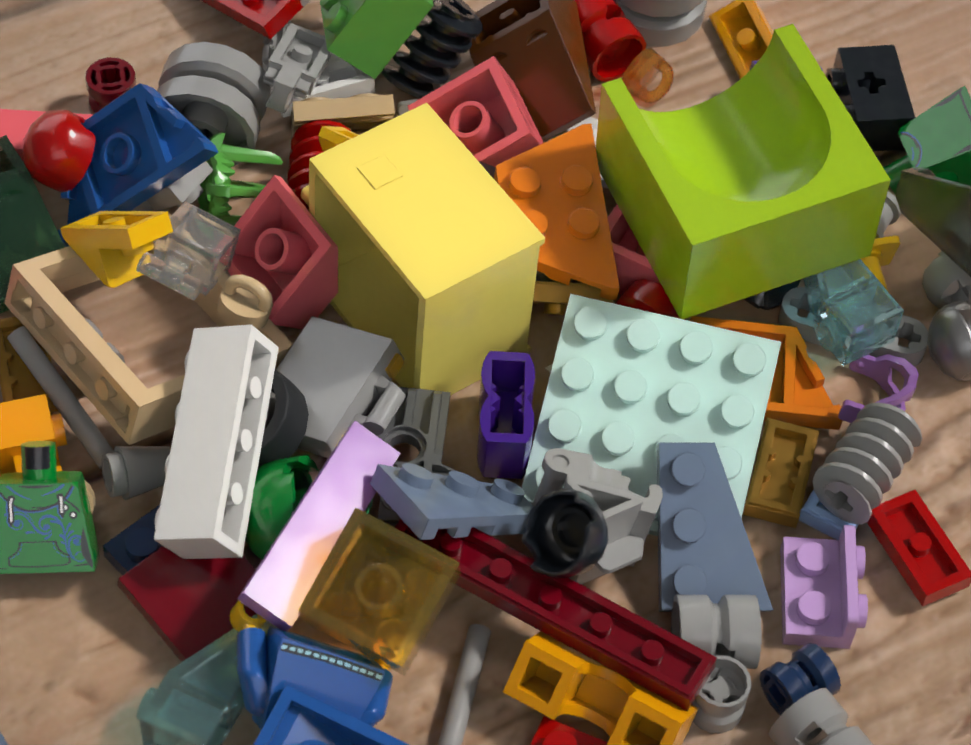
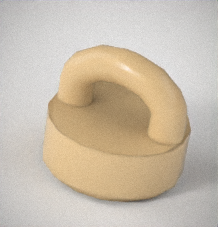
(244, 302)

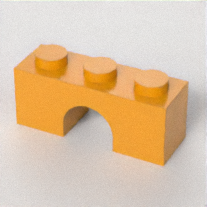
(564, 681)

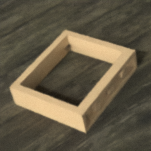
(86, 358)

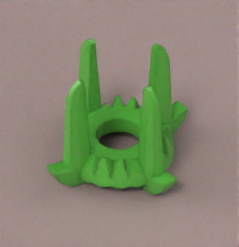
(220, 187)

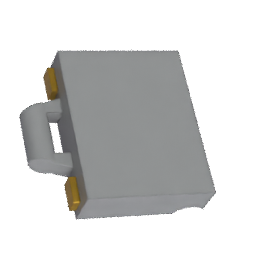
(343, 380)

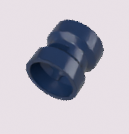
(805, 673)

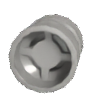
(720, 628)
(816, 721)

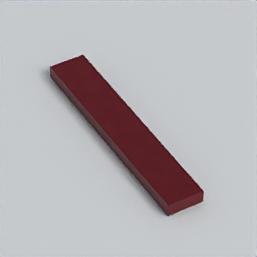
(576, 616)

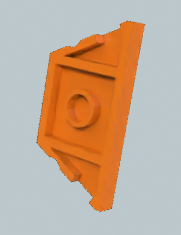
(564, 199)
(797, 384)

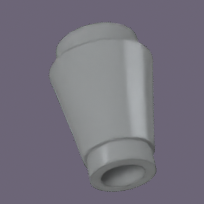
(134, 470)

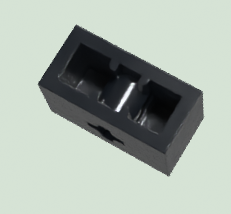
(873, 93)

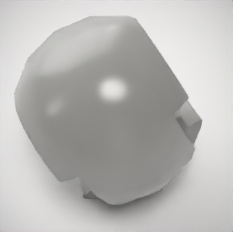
(946, 282)

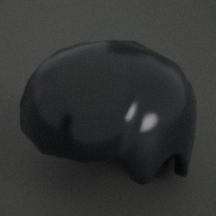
(565, 534)

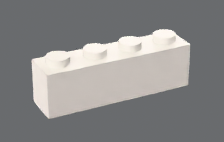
(216, 443)

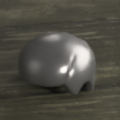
(951, 340)

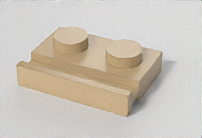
(356, 112)

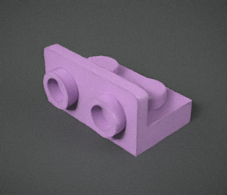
(822, 590)

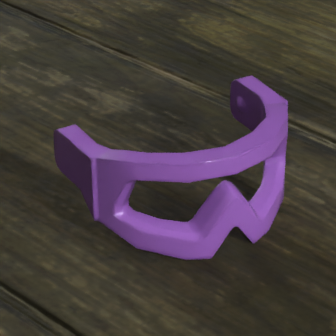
(881, 371)

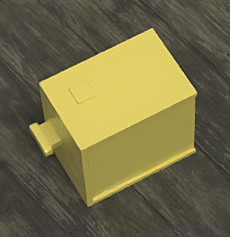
(426, 248)

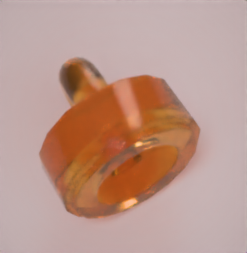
(642, 73)

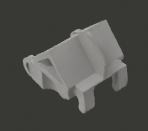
(625, 512)

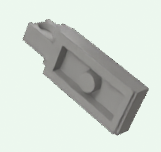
(295, 66)

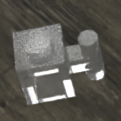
(193, 254)

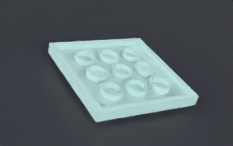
(649, 379)

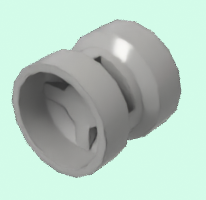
(728, 684)

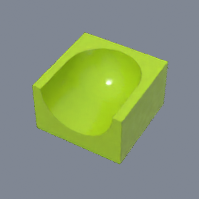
(744, 184)

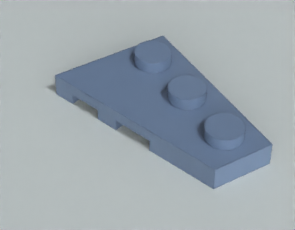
(451, 502)
(701, 529)

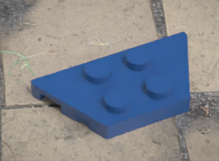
(136, 153)

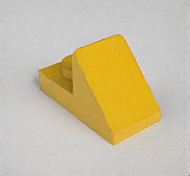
(116, 241)

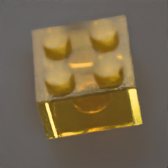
(380, 591)

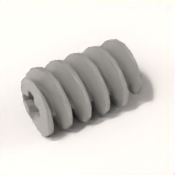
(866, 461)

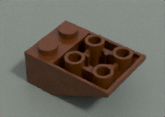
(543, 55)

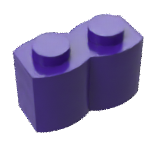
(505, 414)

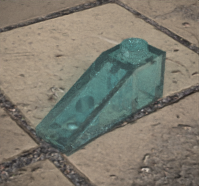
(851, 311)
(196, 698)

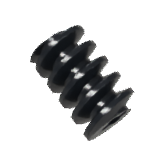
(436, 49)

